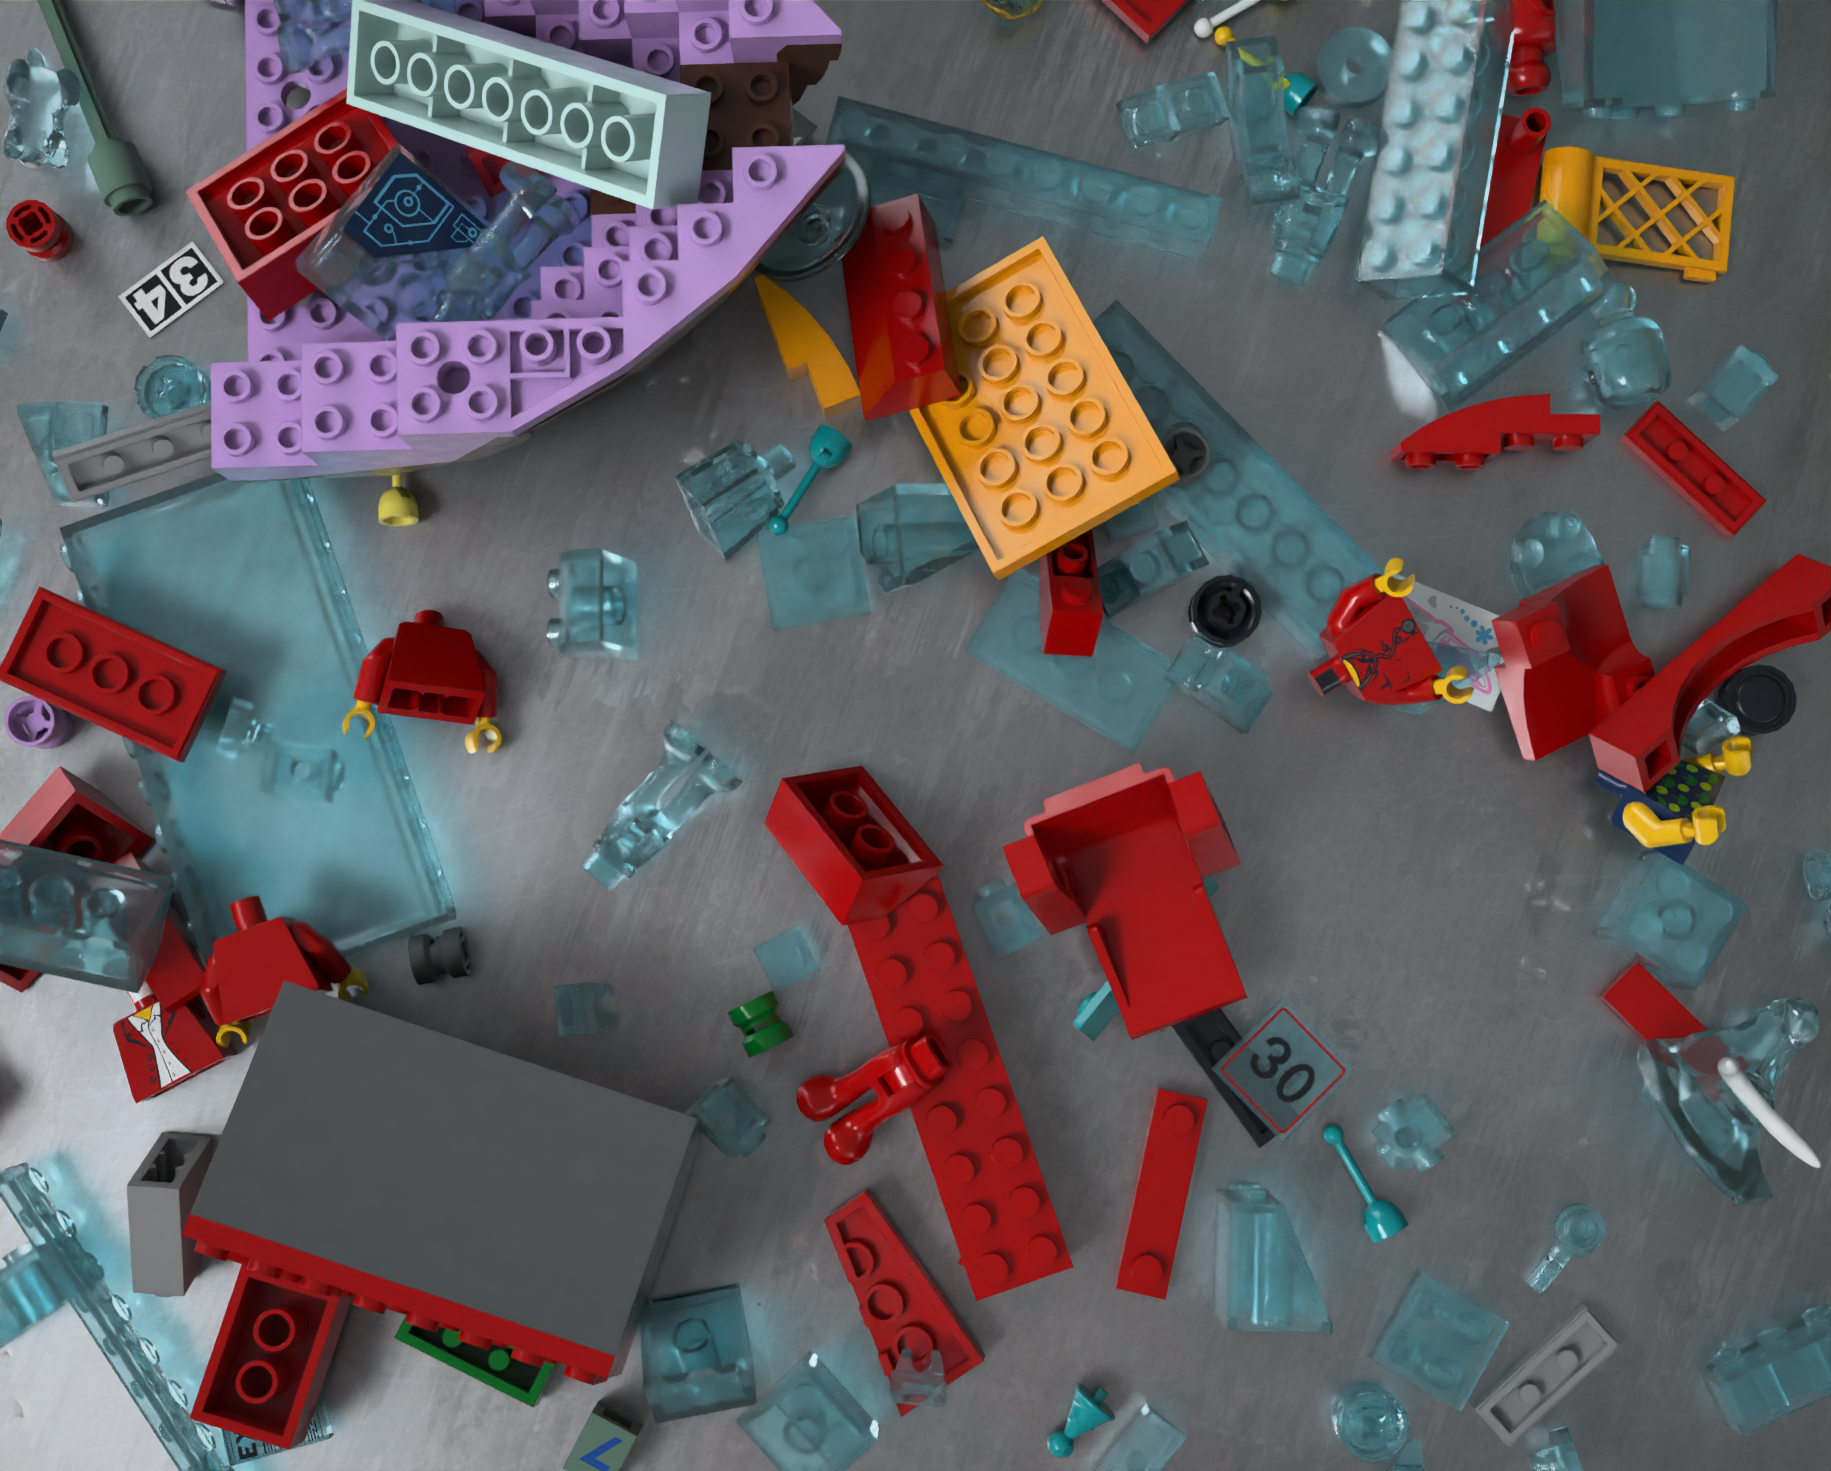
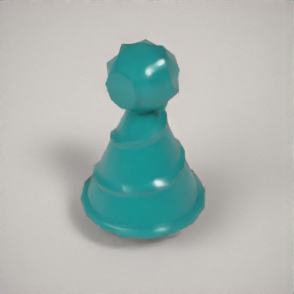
(1085, 1415)

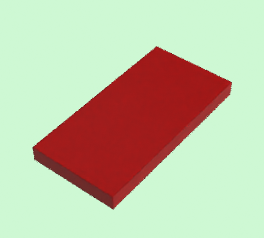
(111, 674)

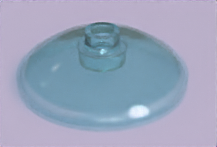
(824, 230)

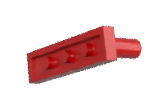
(1514, 169)

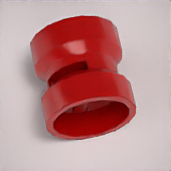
(46, 241)

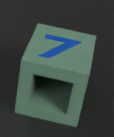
(603, 1441)

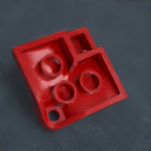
(1567, 661)

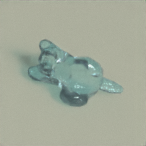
(38, 108)

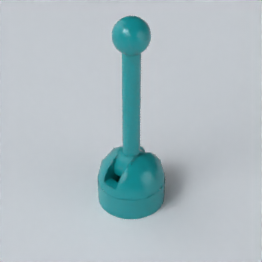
(826, 450)
(1380, 1217)

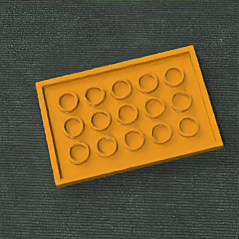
(1043, 419)

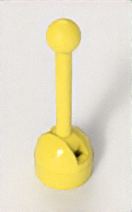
(398, 505)

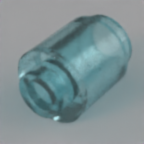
(1663, 573)

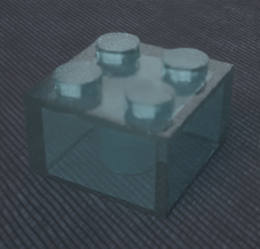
(1670, 919)

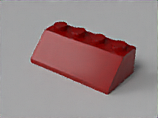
(899, 311)
(76, 821)

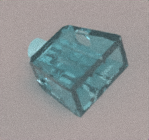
(734, 493)

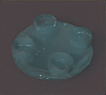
(1550, 551)

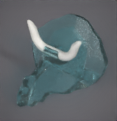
(1721, 1091)

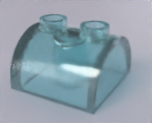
(594, 606)

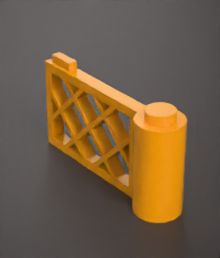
(1574, 188)

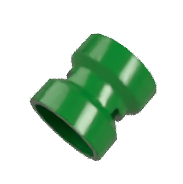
(756, 1013)

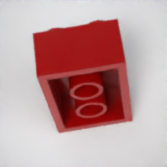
(270, 1359)

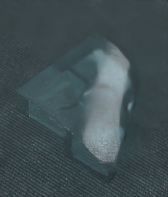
(59, 426)

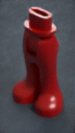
(898, 1077)

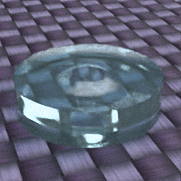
(1356, 46)

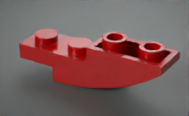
(1476, 433)

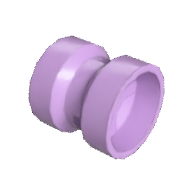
(27, 719)

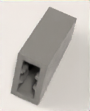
(158, 1209)

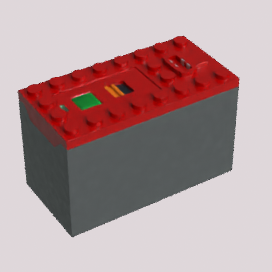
(445, 1184)

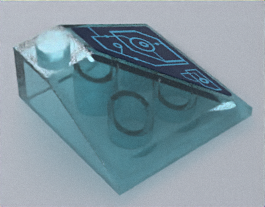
(392, 245)

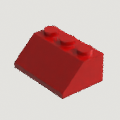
(850, 842)

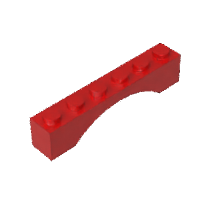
(1647, 731)

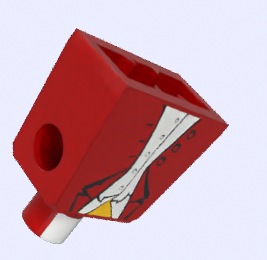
(166, 1048)

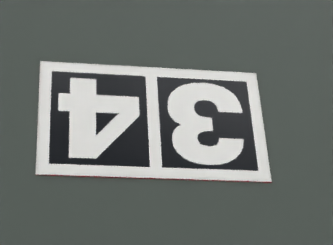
(171, 289)

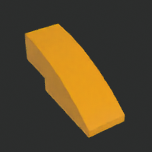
(808, 349)

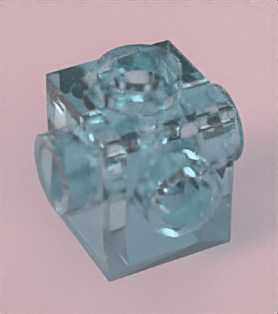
(1430, 1129)

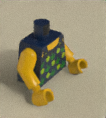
(1681, 804)

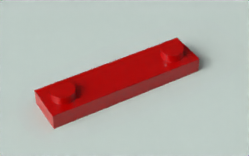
(1160, 1193)

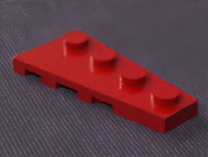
(897, 1293)

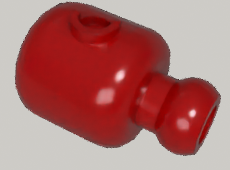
(1531, 43)

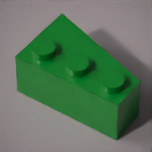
(490, 1366)

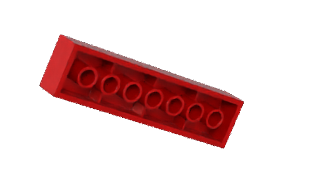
(972, 1117)

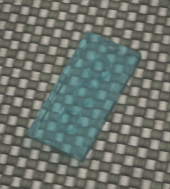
(1111, 692)

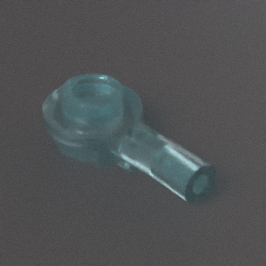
(1577, 1232)

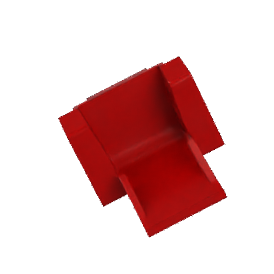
(1133, 866)

